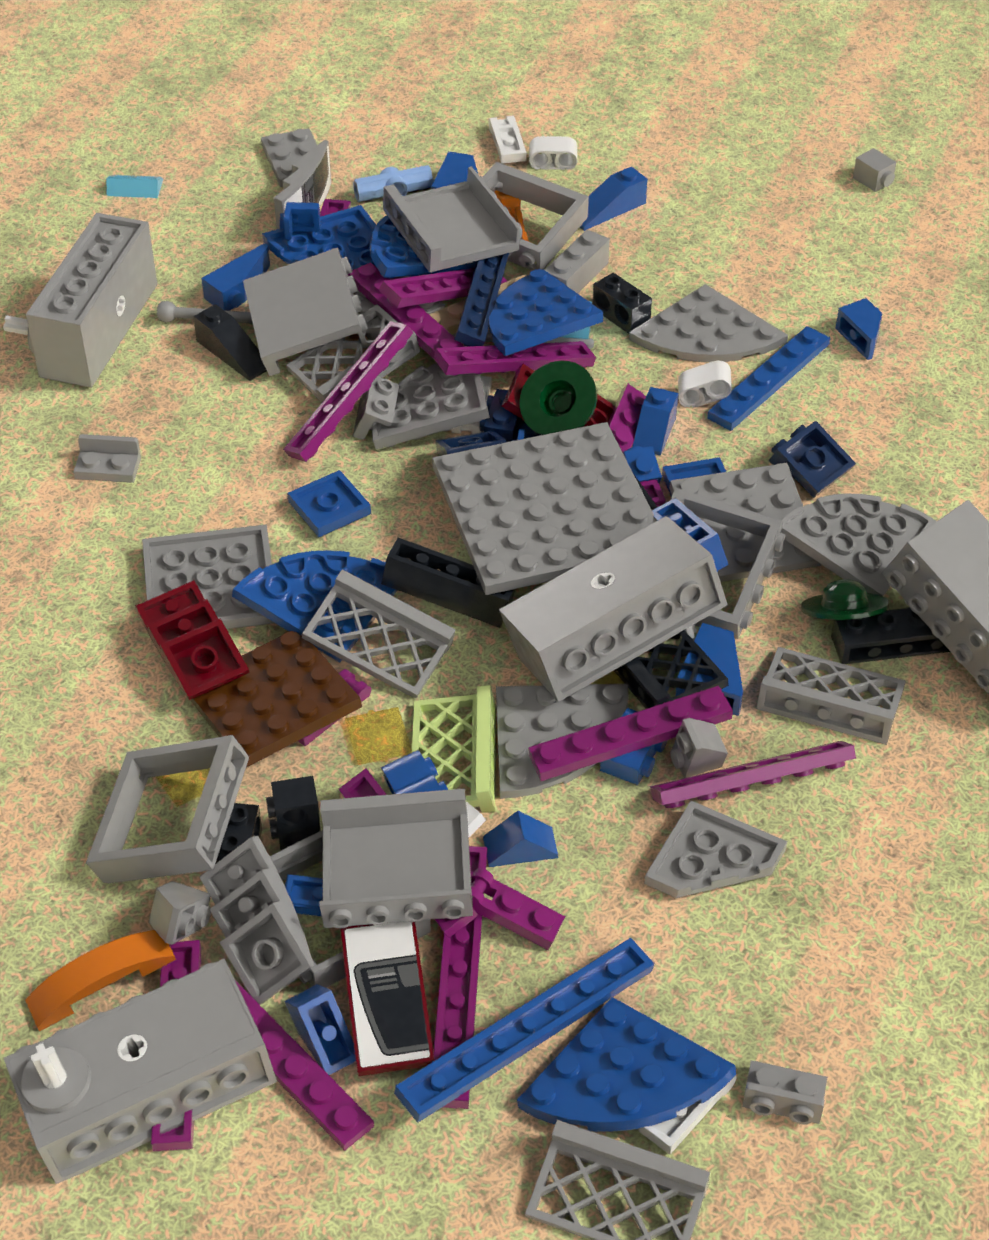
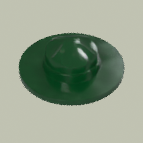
(558, 397)
(844, 601)

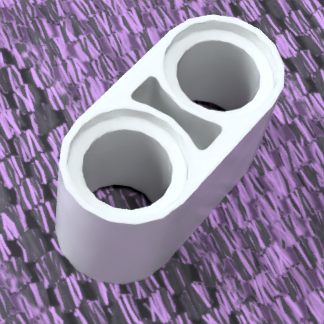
(553, 152)
(704, 384)

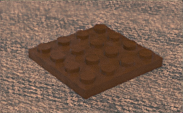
(280, 700)

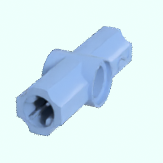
(404, 180)

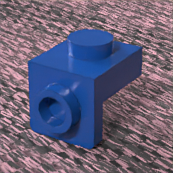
(300, 217)
(643, 463)

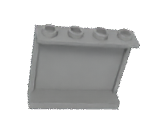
(453, 223)
(303, 307)
(395, 858)

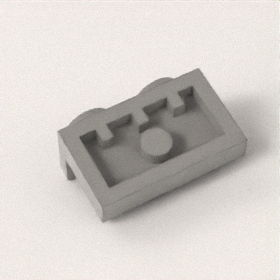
(376, 406)
(107, 458)
(785, 1093)

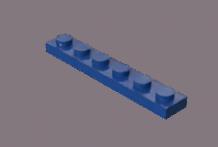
(768, 378)

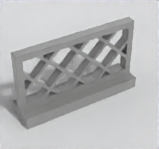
(315, 357)
(397, 616)
(828, 707)
(620, 1159)

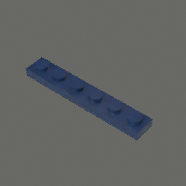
(480, 300)

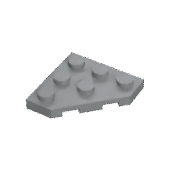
(712, 853)

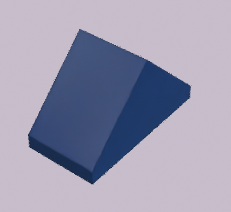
(519, 841)

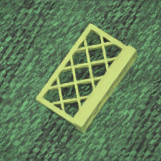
(482, 742)

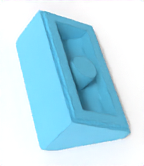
(133, 186)

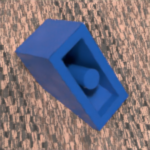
(860, 325)
(656, 419)
(322, 1028)

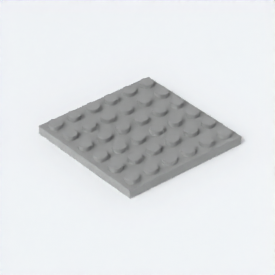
(541, 504)

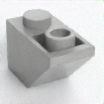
(697, 748)
(179, 911)

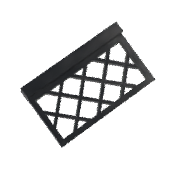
(653, 689)

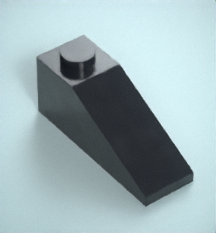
(228, 341)

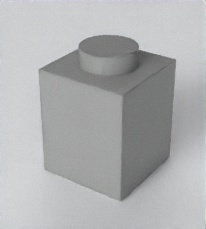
(874, 170)

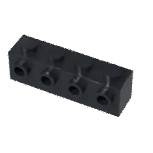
(445, 586)
(884, 637)

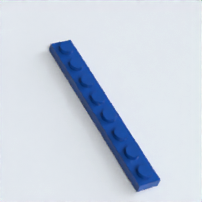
(522, 1030)

